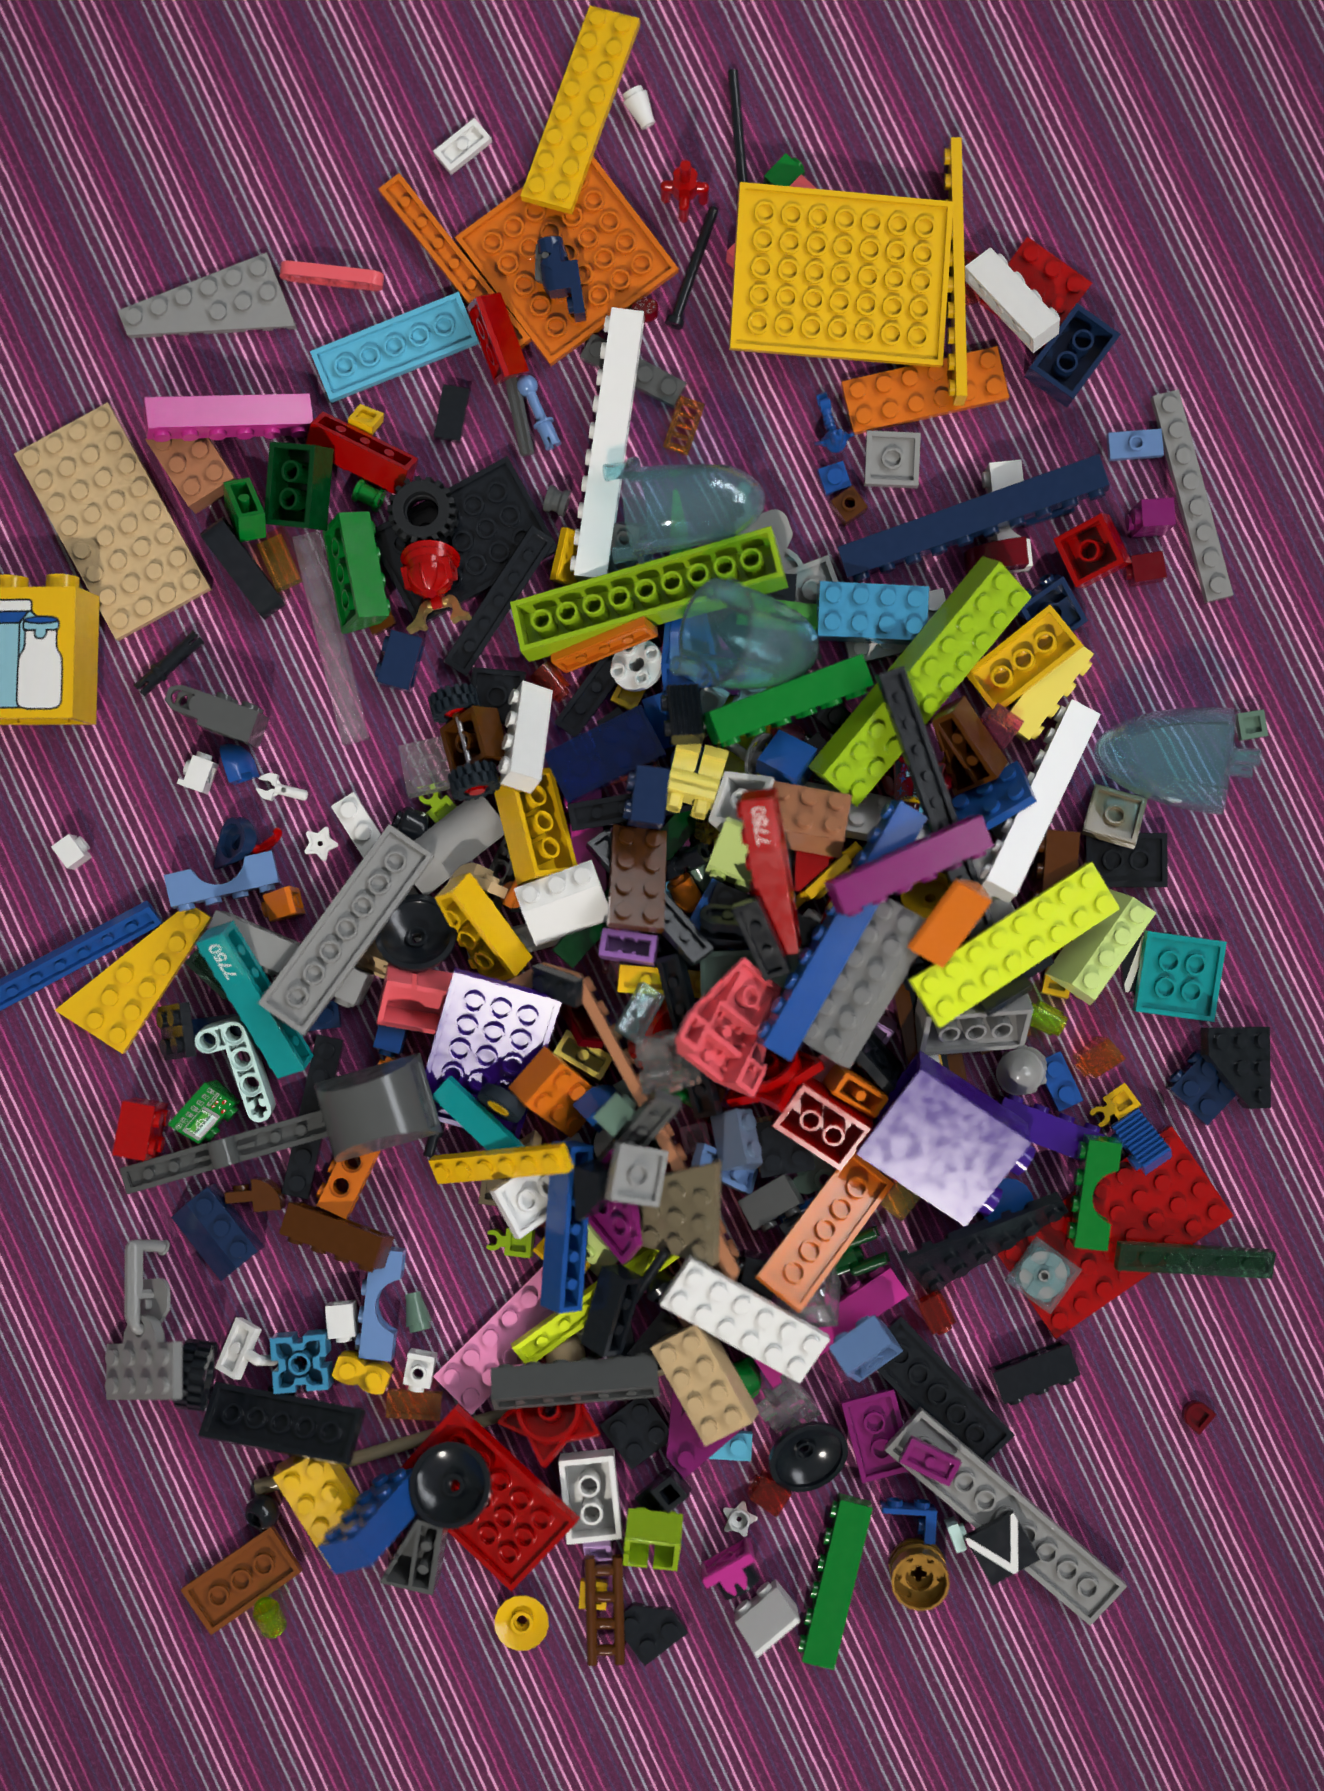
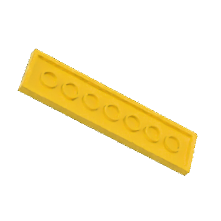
(580, 109)

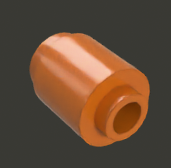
(684, 892)

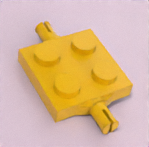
(817, 888)

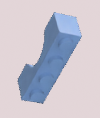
(187, 889)
(378, 1337)

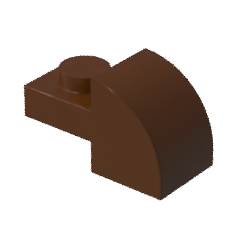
(264, 1194)

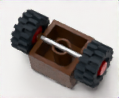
(470, 740)

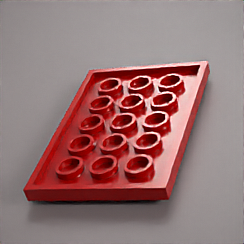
(522, 1513)

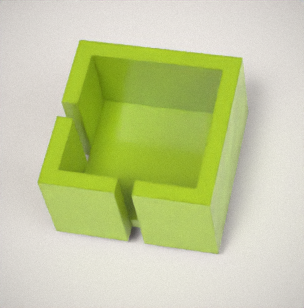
(653, 1528)

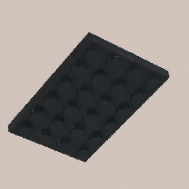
(491, 524)

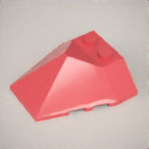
(723, 1029)

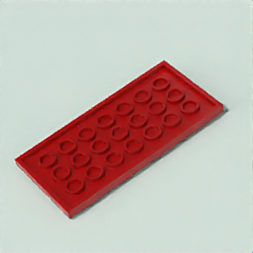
(1164, 1206)

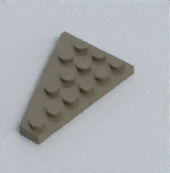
(687, 1214)

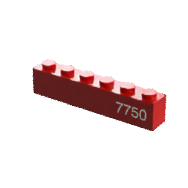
(770, 863)

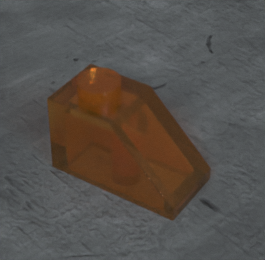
(1097, 1057)

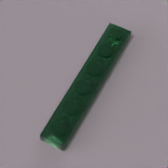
(1194, 1259)

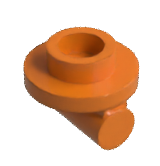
(511, 899)

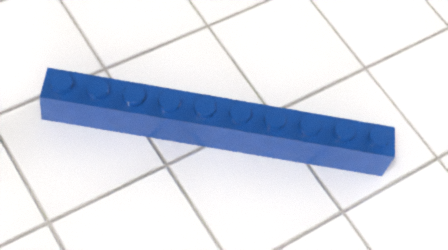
(832, 942)

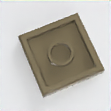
(1114, 816)

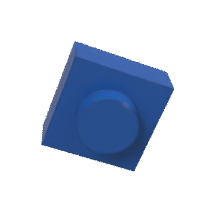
(834, 478)

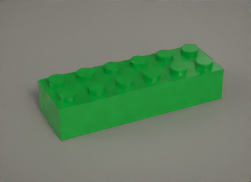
(791, 698)

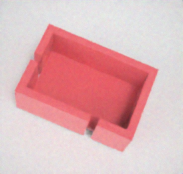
(413, 999)

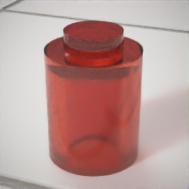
(551, 678)

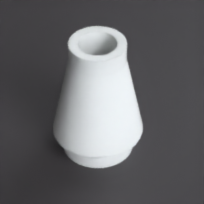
(639, 106)

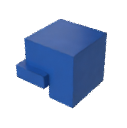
(786, 759)

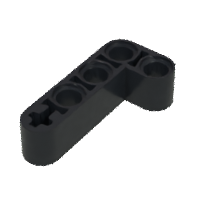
(242, 568)

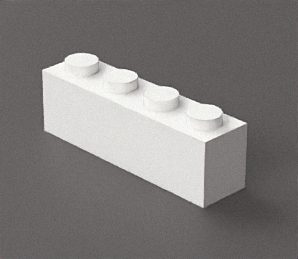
(1012, 299)
(525, 737)

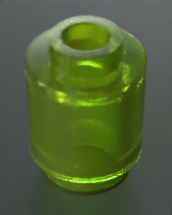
(1047, 1018)
(269, 1617)

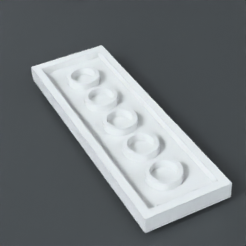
(744, 1319)

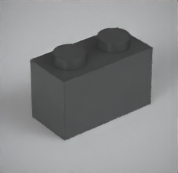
(771, 1203)

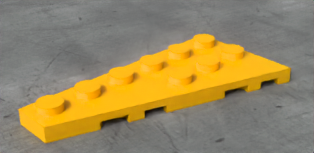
(128, 990)

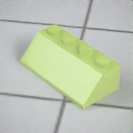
(1096, 954)

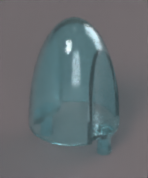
(682, 506)
(742, 639)
(1177, 757)

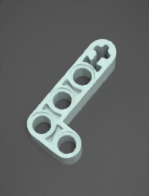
(240, 1068)

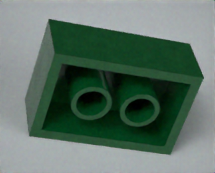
(298, 485)

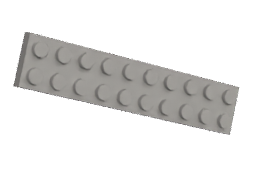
(984, 1494)

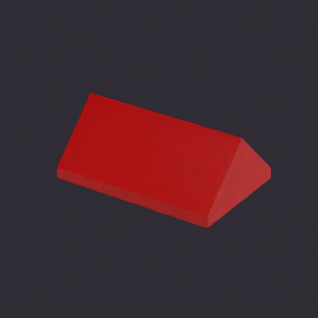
(497, 337)

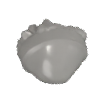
(1021, 1071)

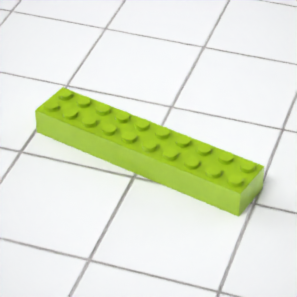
(651, 590)
(935, 667)

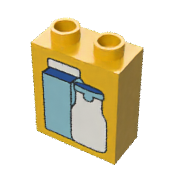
(48, 652)

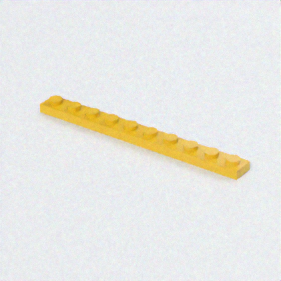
(956, 284)

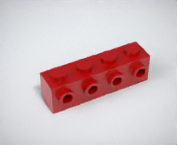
(362, 452)

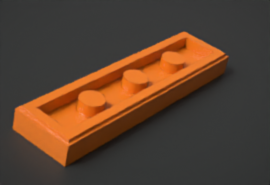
(604, 644)

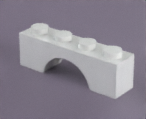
(1000, 475)

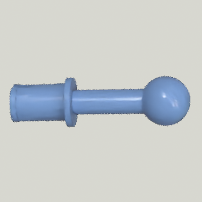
(527, 387)

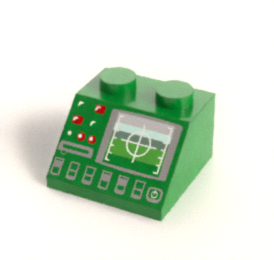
(205, 1112)

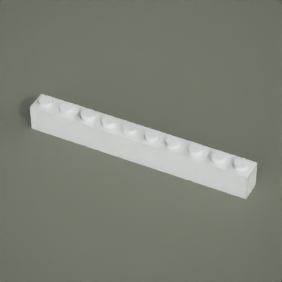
(609, 443)

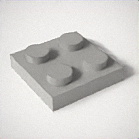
(892, 459)
(636, 1174)

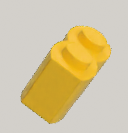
(368, 1374)

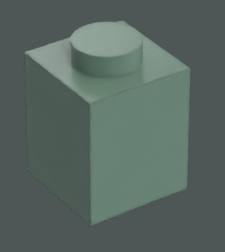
(615, 1114)

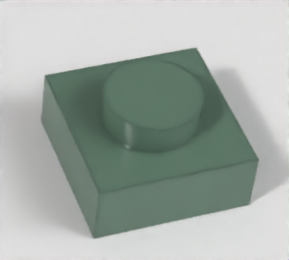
(1251, 725)

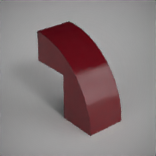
(1010, 552)

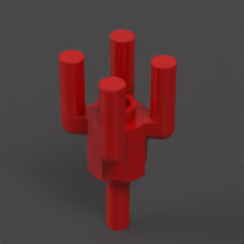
(684, 188)

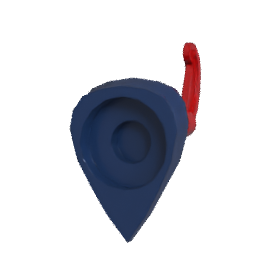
(239, 840)

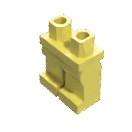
(692, 787)

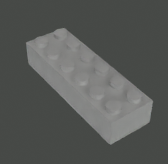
(275, 951)
(866, 984)

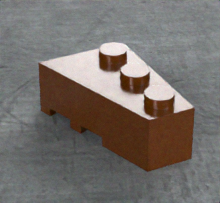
(967, 746)

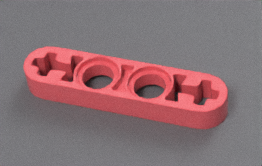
(331, 275)

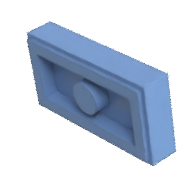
(1135, 445)

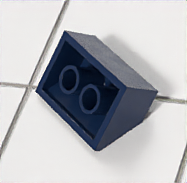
(217, 1231)

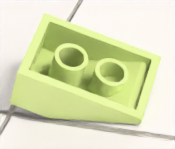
(728, 857)

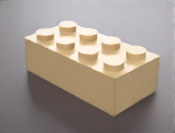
(705, 1382)

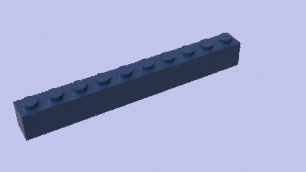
(975, 518)

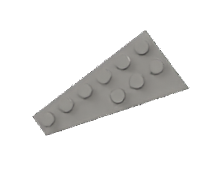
(222, 302)

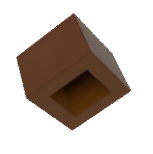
(845, 514)

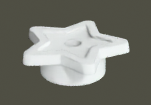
(314, 848)
(739, 1526)

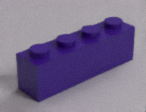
(1048, 1130)

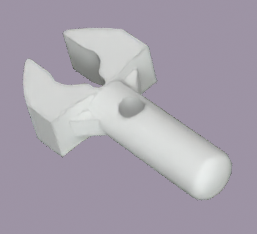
(280, 789)

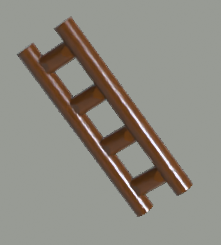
(615, 1622)

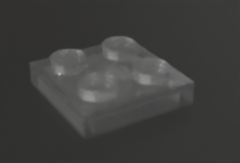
(424, 767)

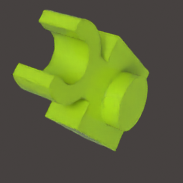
(440, 807)
(513, 1247)

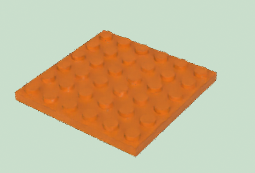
(613, 250)

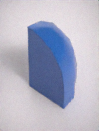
(238, 764)

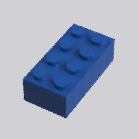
(370, 1524)

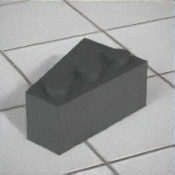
(418, 1558)

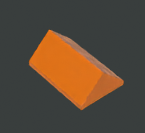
(950, 921)

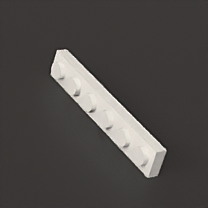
(359, 827)

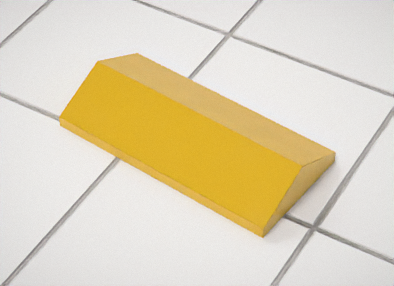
(1024, 658)

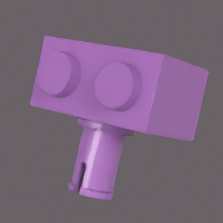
(628, 947)

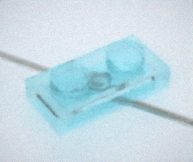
(639, 1012)

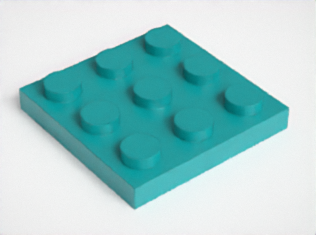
(1179, 976)

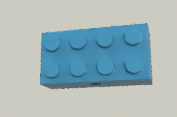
(870, 612)

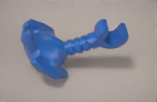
(834, 439)

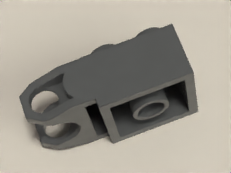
(221, 714)

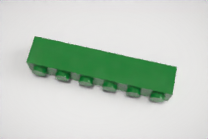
(835, 1581)

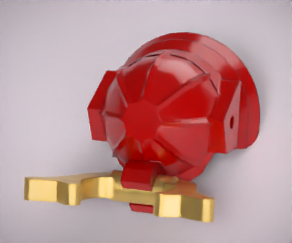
(429, 572)

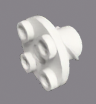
(637, 666)

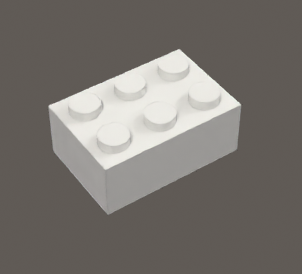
(592, 1492)

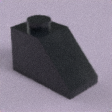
(590, 1188)

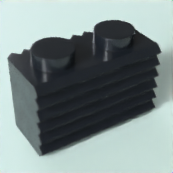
(683, 713)

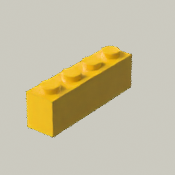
(482, 929)

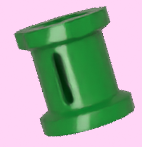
(368, 495)

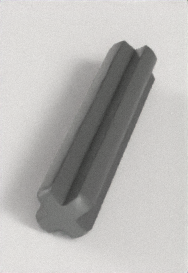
(519, 417)

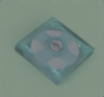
(1043, 1275)

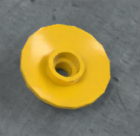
(518, 1635)

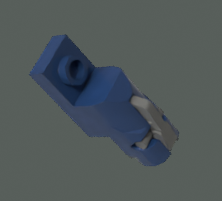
(559, 274)

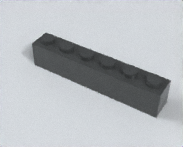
(574, 1381)

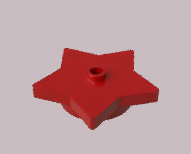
(779, 1080)
(552, 1433)

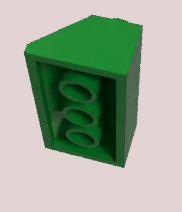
(356, 571)

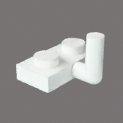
(239, 1350)

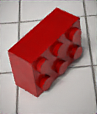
(823, 1123)

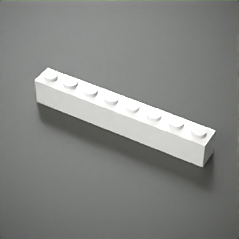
(1048, 781)

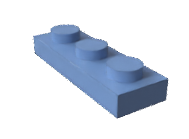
(739, 1180)

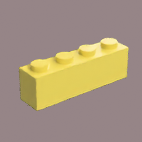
(1043, 697)

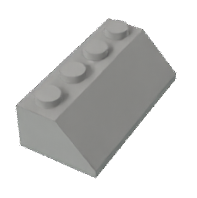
(974, 1029)

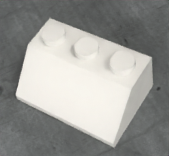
(563, 903)

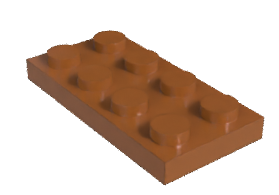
(241, 1579)

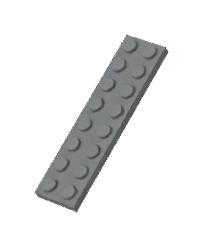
(346, 930)

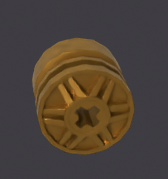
(918, 1589)

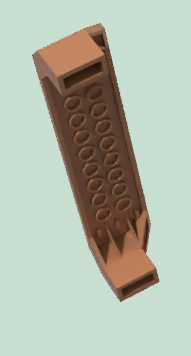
(598, 1011)

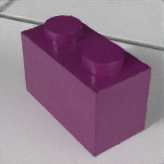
(1151, 517)

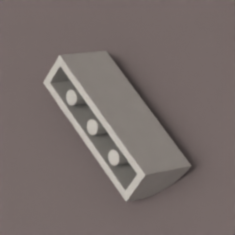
(458, 840)

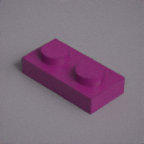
(929, 1460)

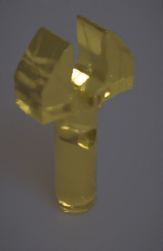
(705, 831)

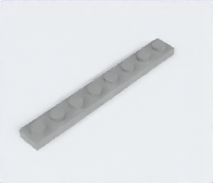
(1191, 496)

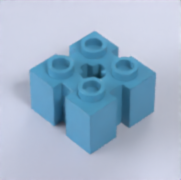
(291, 1373)

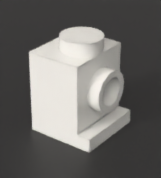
(199, 773)
(421, 1360)

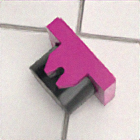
(731, 1570)

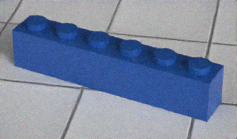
(564, 1239)

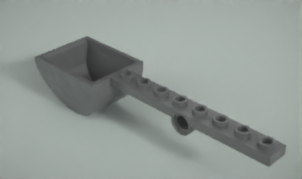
(356, 1113)

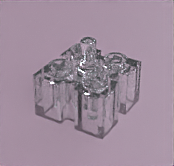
(662, 1064)

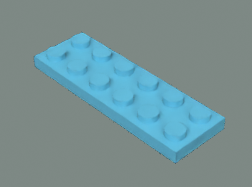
(394, 347)

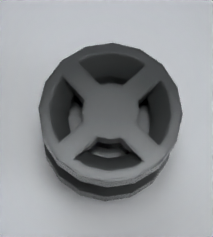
(557, 500)

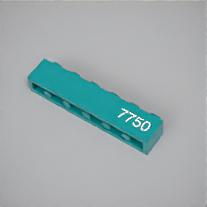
(245, 985)

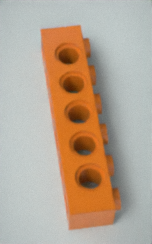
(341, 1202)

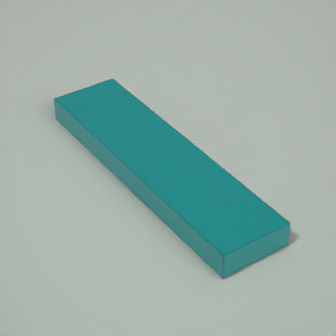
(474, 1116)

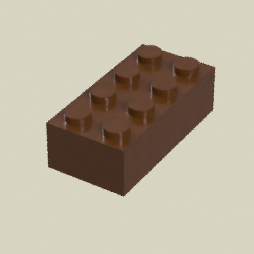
(1054, 860)

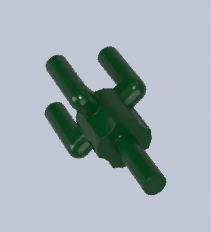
(853, 1258)

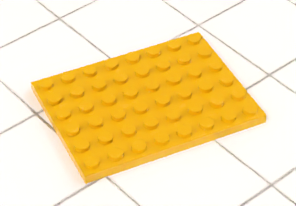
(840, 275)

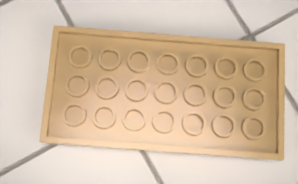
(112, 521)

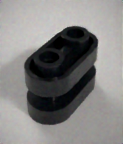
(721, 927)

